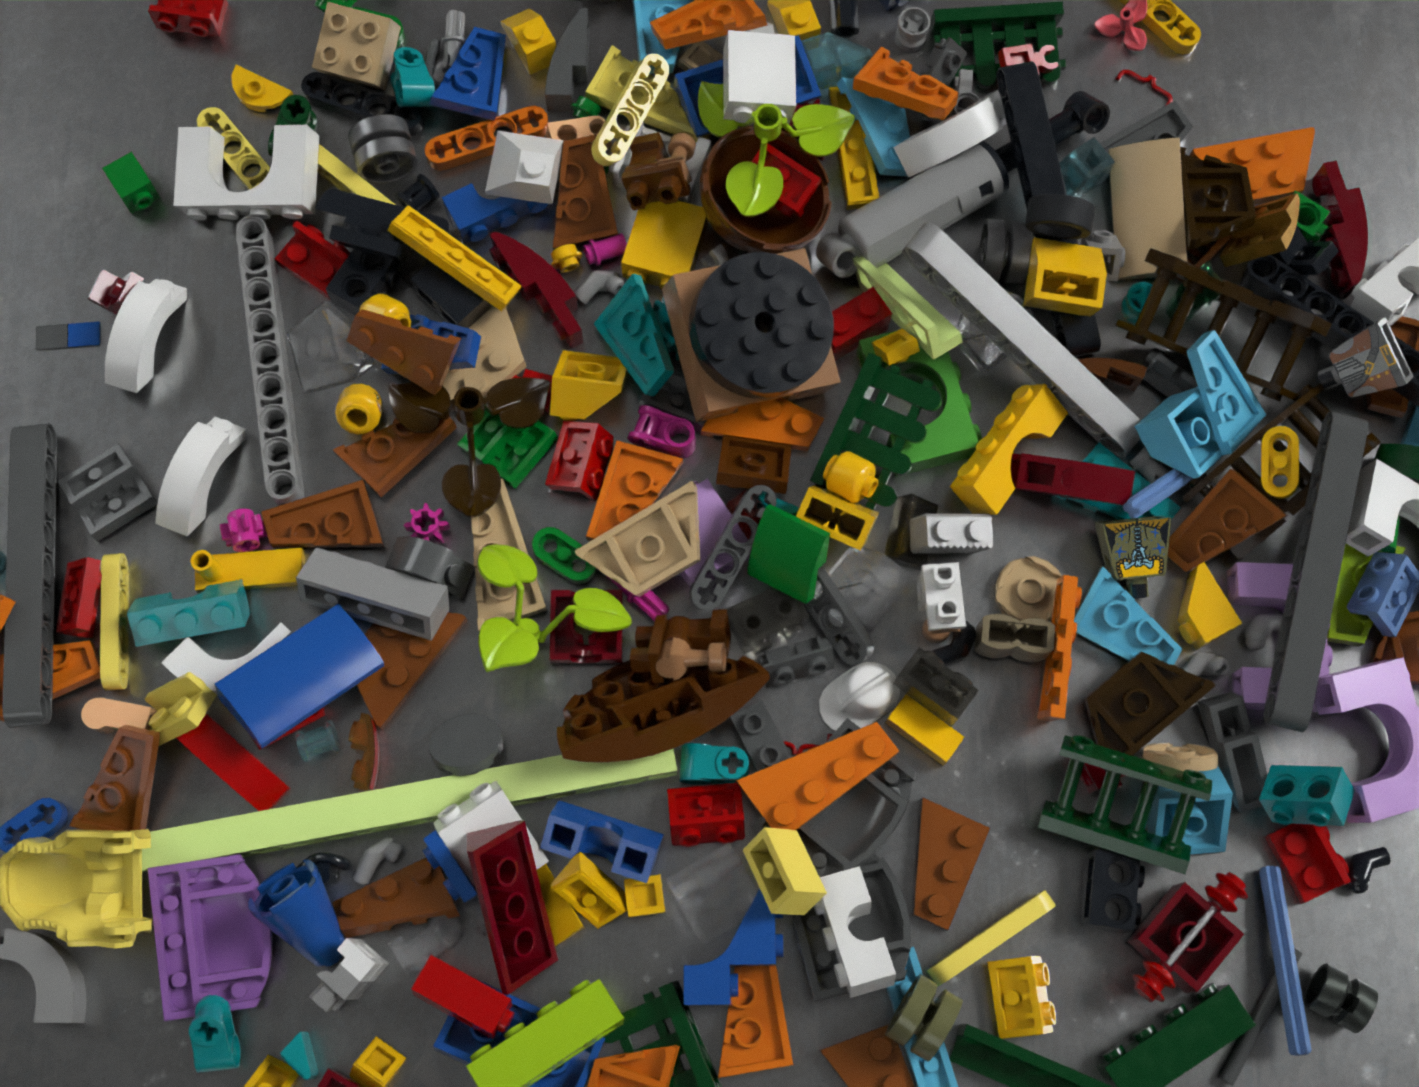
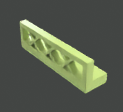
(909, 308)

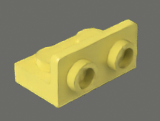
(179, 706)

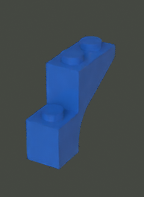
(751, 946)

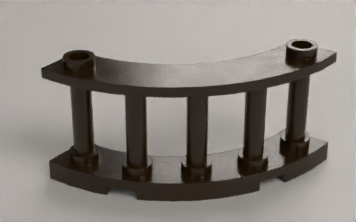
(1229, 297)
(1306, 397)

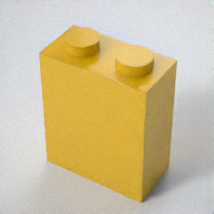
(664, 241)
(842, 519)

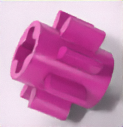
(419, 521)
(243, 530)

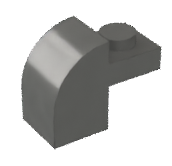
(430, 562)

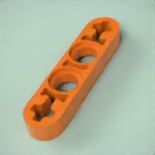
(485, 133)

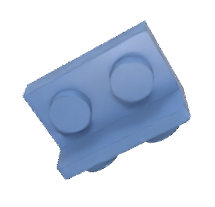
(1386, 591)

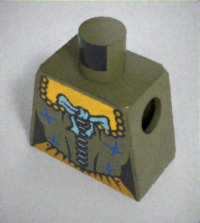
(1135, 550)

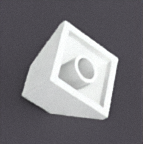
(524, 167)

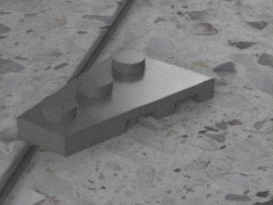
(1162, 124)

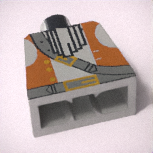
(1367, 362)

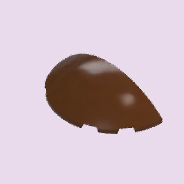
(635, 718)

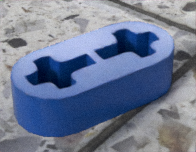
(28, 818)

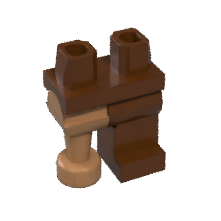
(654, 174)
(681, 643)

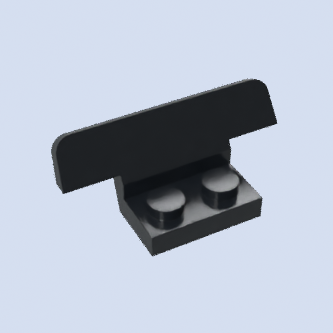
(368, 223)

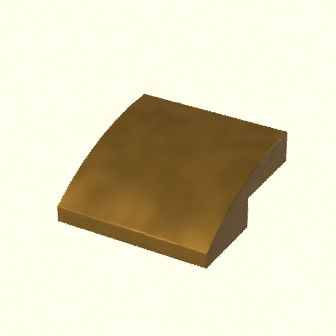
(1269, 235)

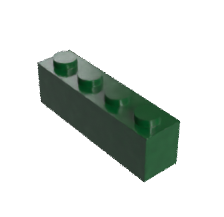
(1179, 1042)

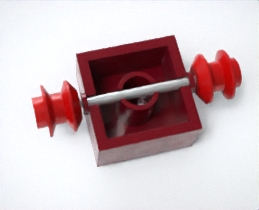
(1187, 937)

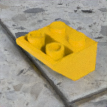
(1065, 277)

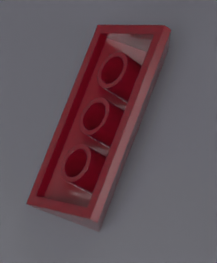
(511, 903)

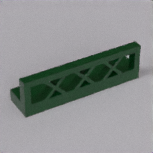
(1011, 1063)

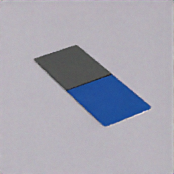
(67, 335)

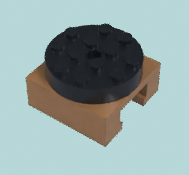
(724, 353)

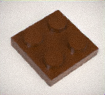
(753, 463)

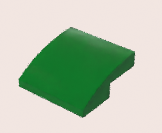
(509, 449)
(788, 553)

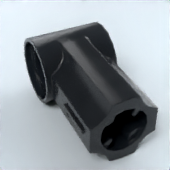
(844, 17)

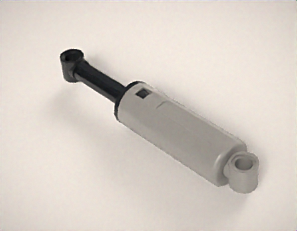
(942, 194)

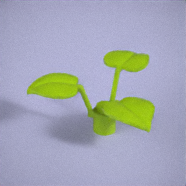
(756, 187)
(516, 642)

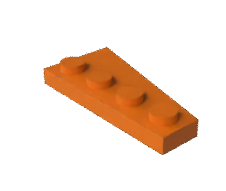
(1059, 663)
(811, 781)

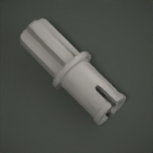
(453, 37)

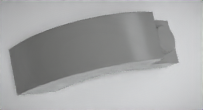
(55, 974)

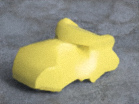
(78, 886)

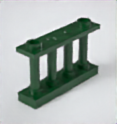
(1132, 838)

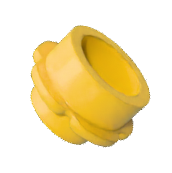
(566, 258)

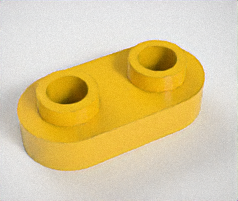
(1280, 463)

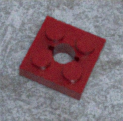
(569, 646)

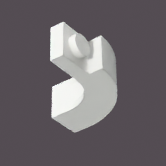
(952, 135)
(136, 331)
(191, 473)
(193, 659)

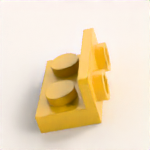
(1021, 997)

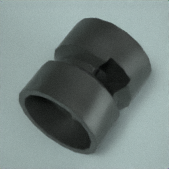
(1348, 1001)

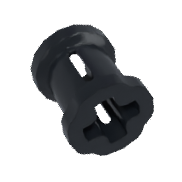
(418, 193)

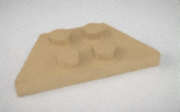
(497, 356)
(650, 543)

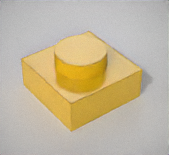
(896, 347)
(644, 898)

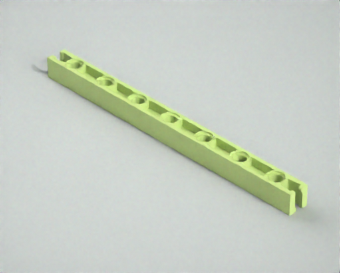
(392, 807)

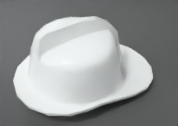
(860, 695)

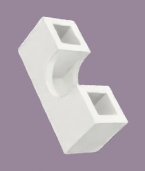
(1387, 289)
(862, 964)

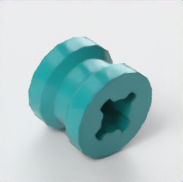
(1139, 293)

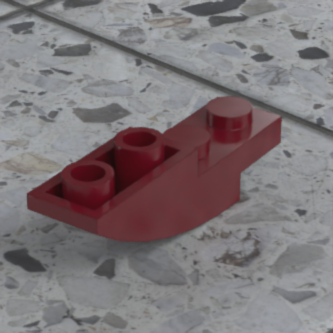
(1346, 227)
(540, 282)
(1071, 478)

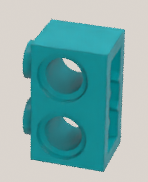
(1307, 795)

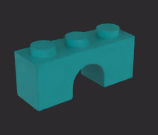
(166, 619)

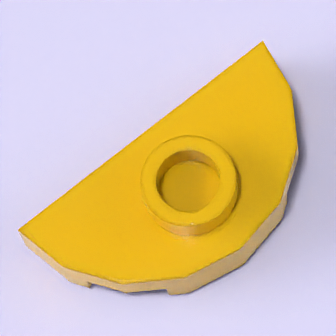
(256, 91)

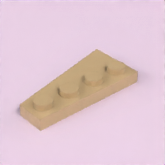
(501, 527)

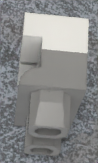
(351, 977)

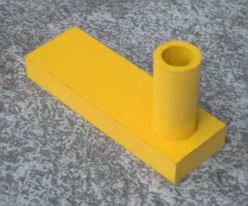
(255, 568)

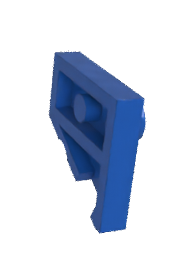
(439, 855)

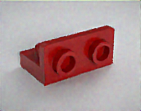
(189, 16)
(797, 182)
(312, 257)
(580, 458)
(80, 598)
(706, 814)
(1308, 860)

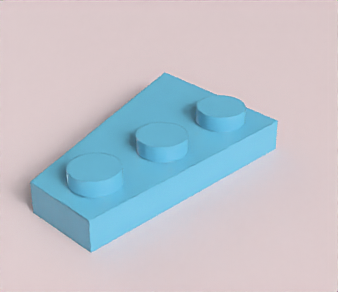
(647, 43)
(882, 124)
(1225, 393)
(1120, 624)

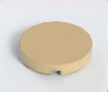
(1027, 588)
(1182, 758)

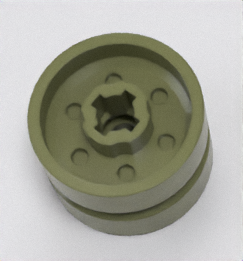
(924, 1017)

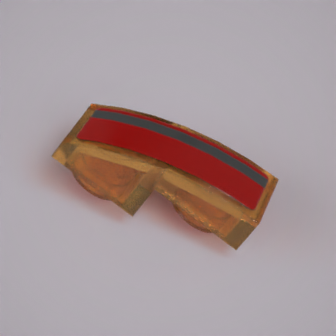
(365, 742)

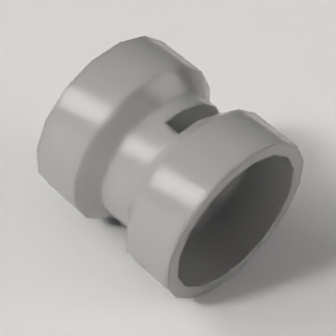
(912, 29)

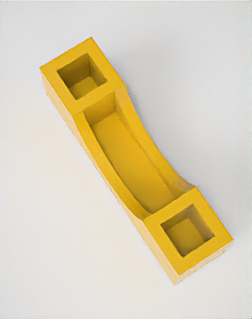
(985, 478)

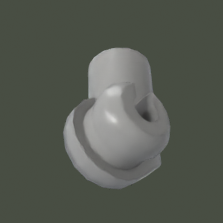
(599, 281)
(1260, 629)
(1207, 664)
(373, 856)

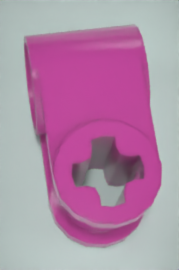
(657, 429)

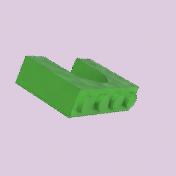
(952, 434)

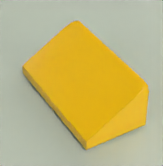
(924, 730)
(590, 891)
(561, 915)

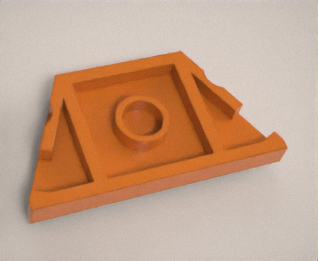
(1274, 162)
(635, 1069)

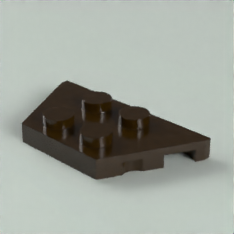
(1214, 199)
(1141, 702)

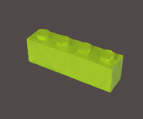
(549, 1041)

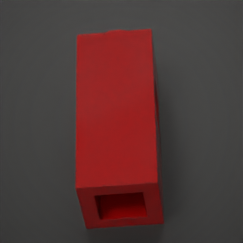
(463, 997)

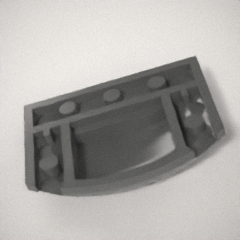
(859, 820)
(886, 919)

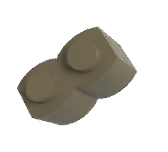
(1024, 640)

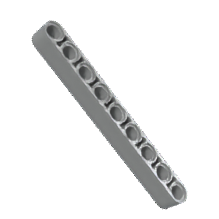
(1022, 338)
(263, 346)

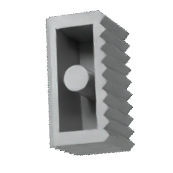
(951, 533)

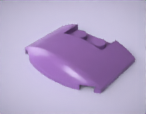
(208, 934)

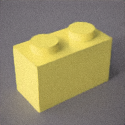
(784, 871)

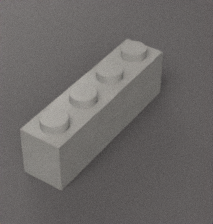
(373, 593)

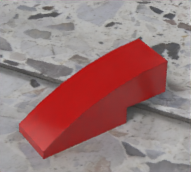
(234, 764)

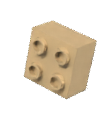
(356, 46)

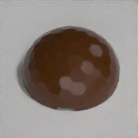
(771, 230)

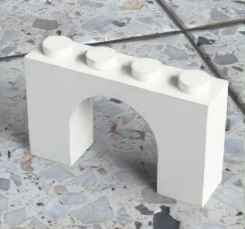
(285, 191)
(1378, 501)

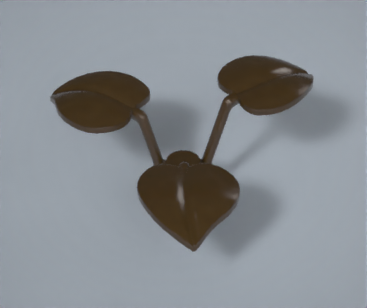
(519, 406)

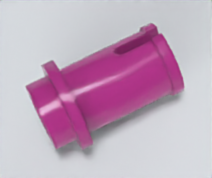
(604, 249)

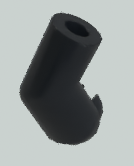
(959, 647)
(1361, 867)

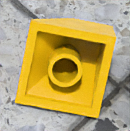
(584, 384)

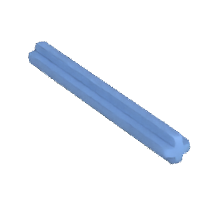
(1285, 961)

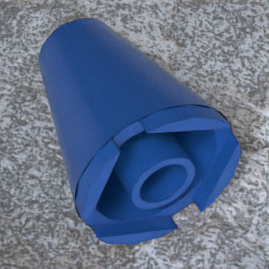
(300, 912)

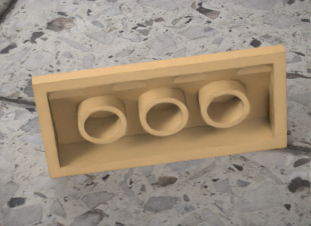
(1147, 203)

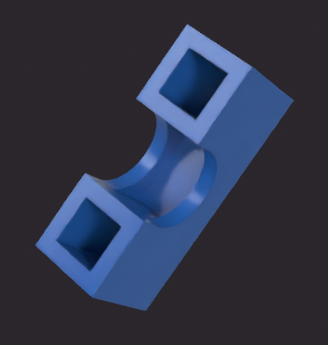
(479, 216)
(625, 845)

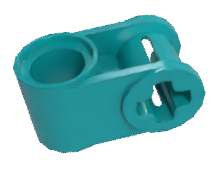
(411, 79)
(704, 764)
(214, 1036)

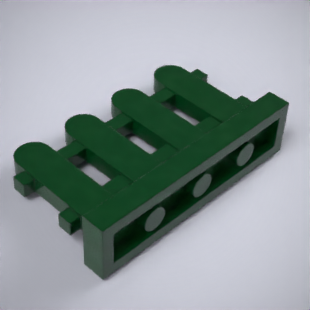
(1012, 20)
(859, 407)
(687, 1035)

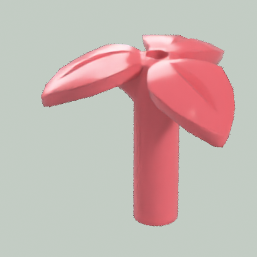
(1133, 12)

